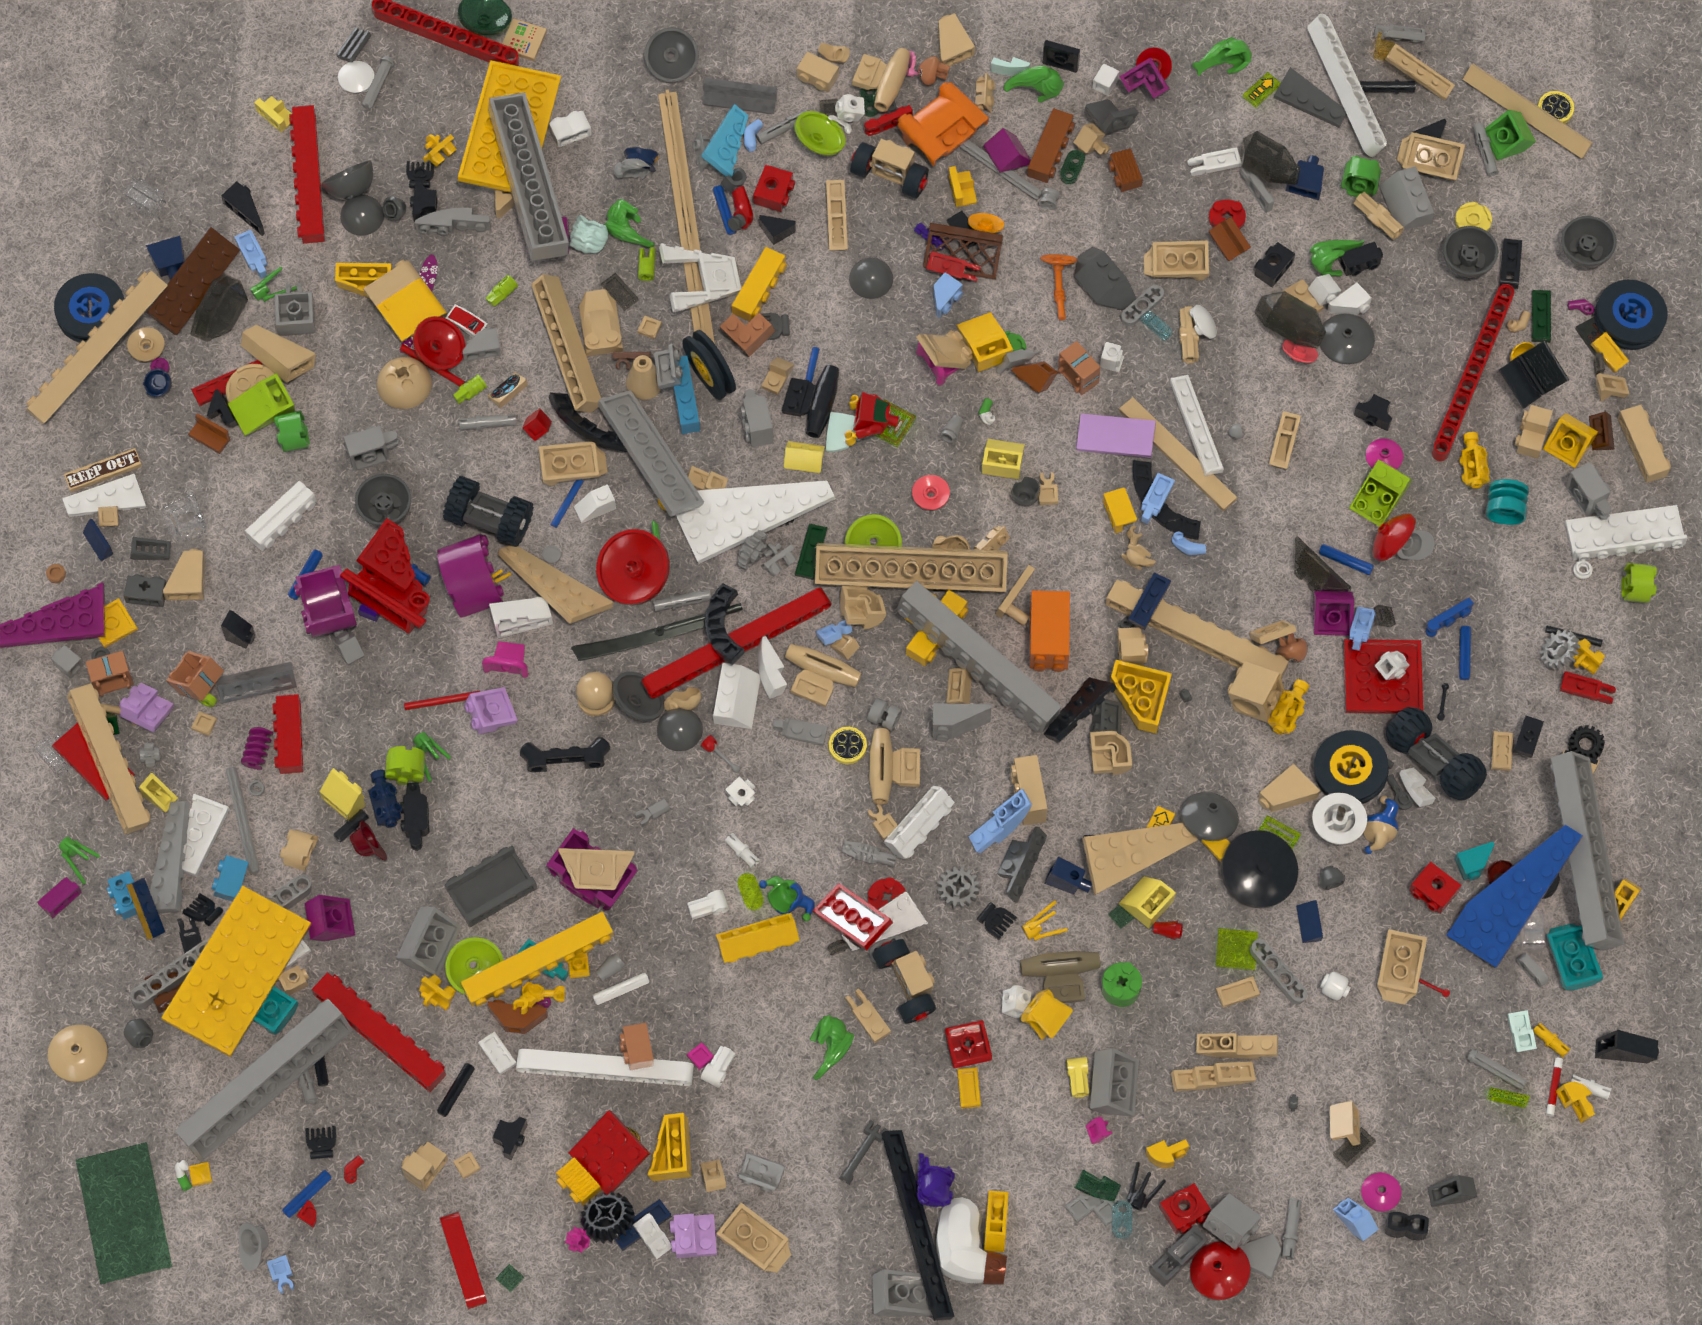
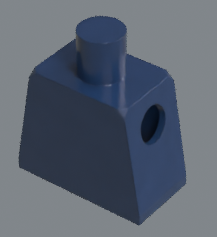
(1309, 179)
(167, 255)
(1067, 877)

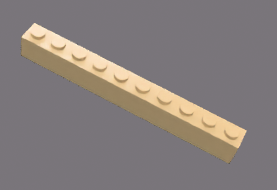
(96, 347)
(1196, 632)

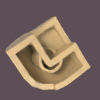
(861, 606)
(1110, 753)

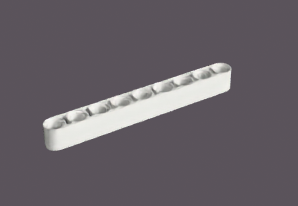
(1347, 85)
(602, 1066)

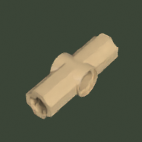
(1379, 215)
(1188, 336)

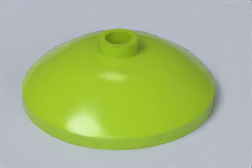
(819, 133)
(873, 527)
(463, 953)

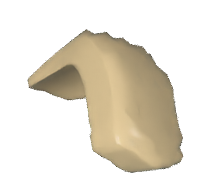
(834, 54)

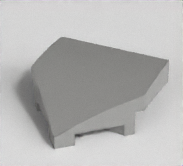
(1263, 1255)

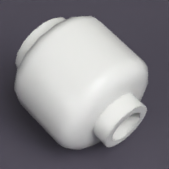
(1335, 985)

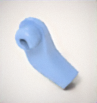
(750, 135)
(1186, 546)

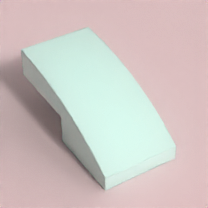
(1005, 68)
(1521, 1031)

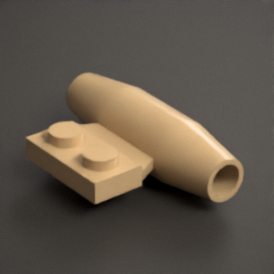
(887, 79)
(819, 673)
(889, 766)

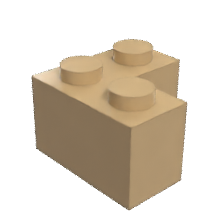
(1534, 428)
(1132, 646)
(423, 1165)

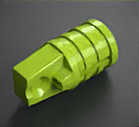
(501, 290)
(470, 389)

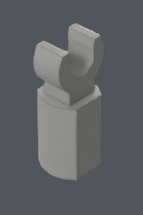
(653, 811)

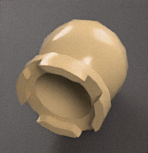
(595, 694)

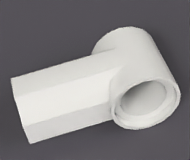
(711, 904)
(716, 1070)

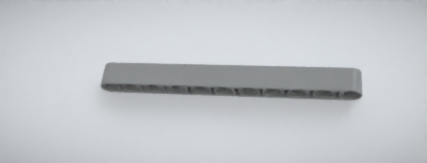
(192, 955)

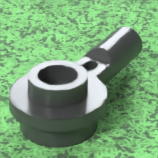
(1402, 798)

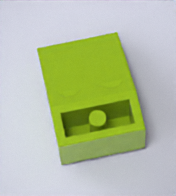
(261, 404)
(1380, 493)

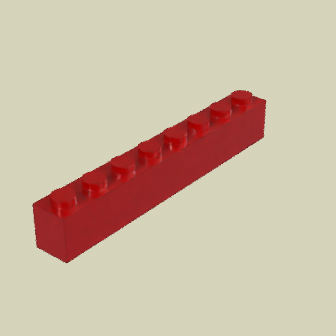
(308, 174)
(380, 1033)

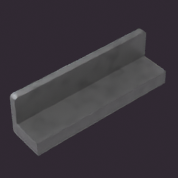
(744, 95)
(256, 682)

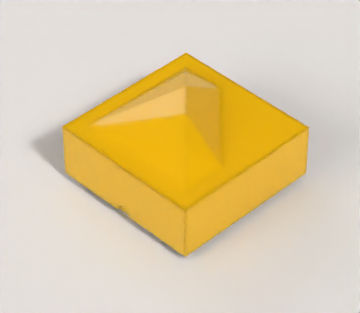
(200, 1174)

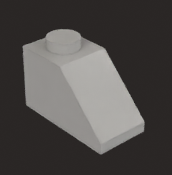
(482, 345)

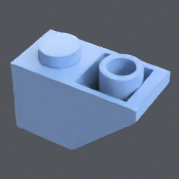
(945, 293)
(1356, 1219)

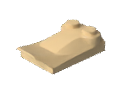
(1432, 155)
(1178, 259)
(600, 323)
(946, 349)
(571, 462)
(1401, 966)
(755, 1239)

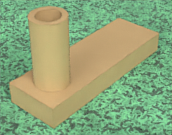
(1007, 607)

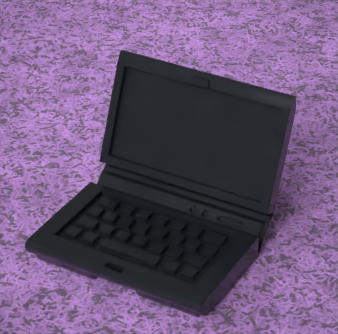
(1533, 374)

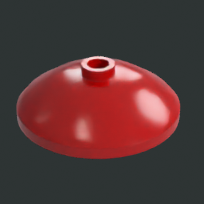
(444, 337)
(1393, 536)
(1224, 1281)

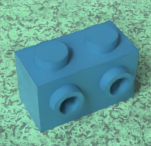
(230, 878)
(119, 890)

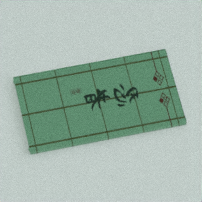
(123, 1213)

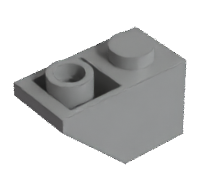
(346, 645)

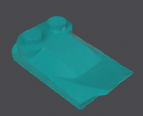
(1573, 958)
(276, 1011)

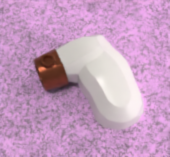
(960, 1246)

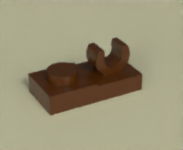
(623, 356)

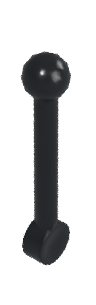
(1441, 716)

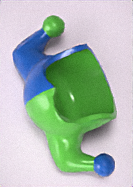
(787, 896)

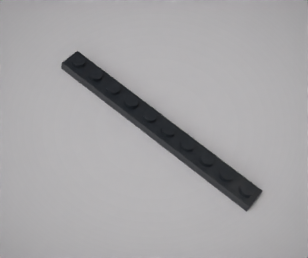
(917, 1225)

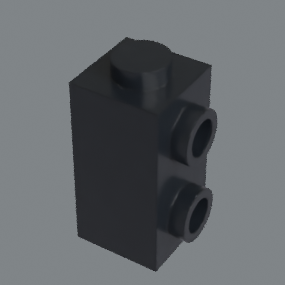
(1361, 259)

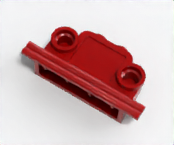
(399, 608)

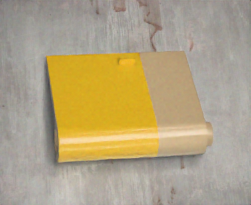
(404, 299)

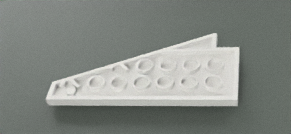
(739, 512)

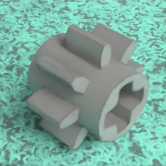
(149, 754)

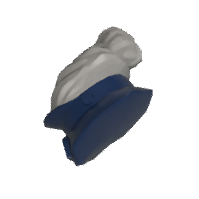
(637, 163)

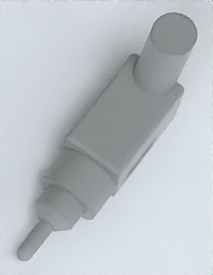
(1015, 358)

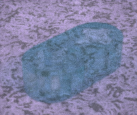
(1156, 325)
(1117, 1218)

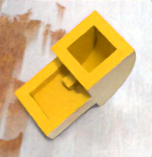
(1576, 1095)
(1163, 1156)

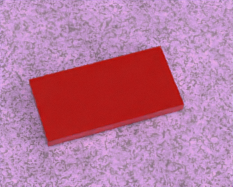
(76, 752)

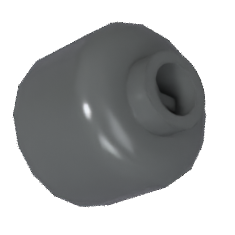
(138, 1033)

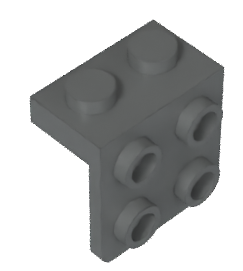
(1109, 117)

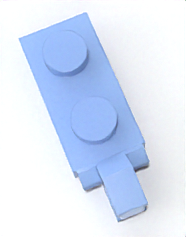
(252, 252)
(1156, 496)
(1361, 626)

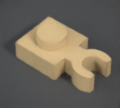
(1048, 491)
(884, 823)

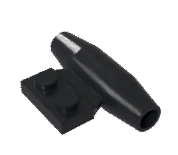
(813, 399)

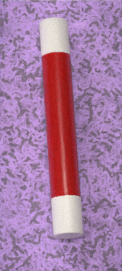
(1554, 1086)

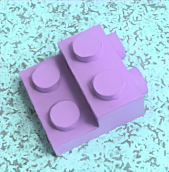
(145, 707)
(490, 710)
(693, 1235)

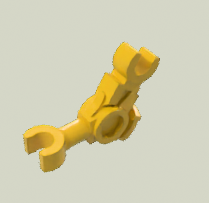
(534, 993)

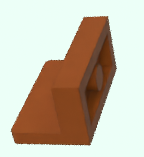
(1229, 239)
(209, 434)

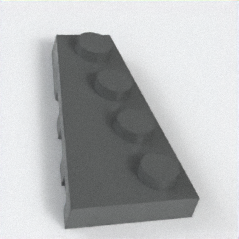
(1306, 97)

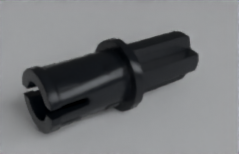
(350, 825)

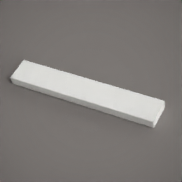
(1196, 425)

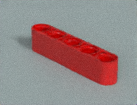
(463, 1260)

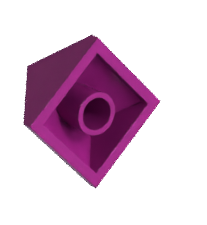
(1006, 151)

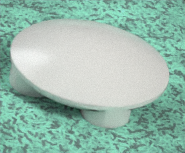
(356, 77)
(1204, 321)

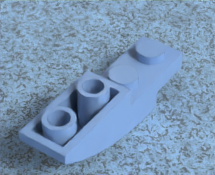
(1004, 822)

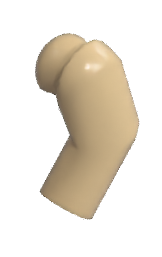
(1521, 324)

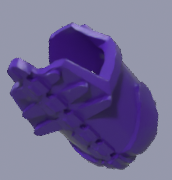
(934, 1184)

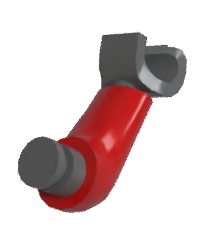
(743, 212)

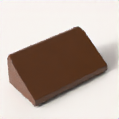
(1603, 424)

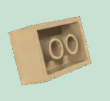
(1026, 775)

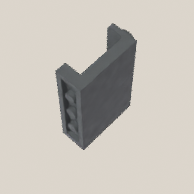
(490, 886)

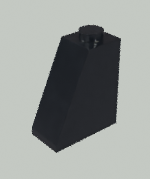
(1626, 1047)

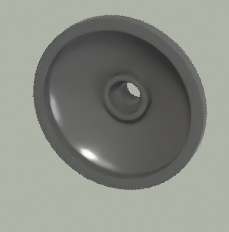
(685, 54)
(1343, 347)
(634, 698)
(1209, 816)

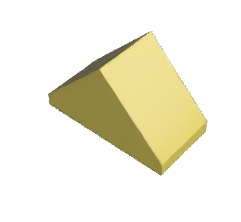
(157, 793)

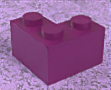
(1147, 74)

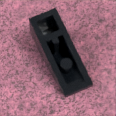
(240, 201)

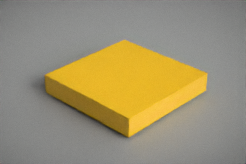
(117, 623)

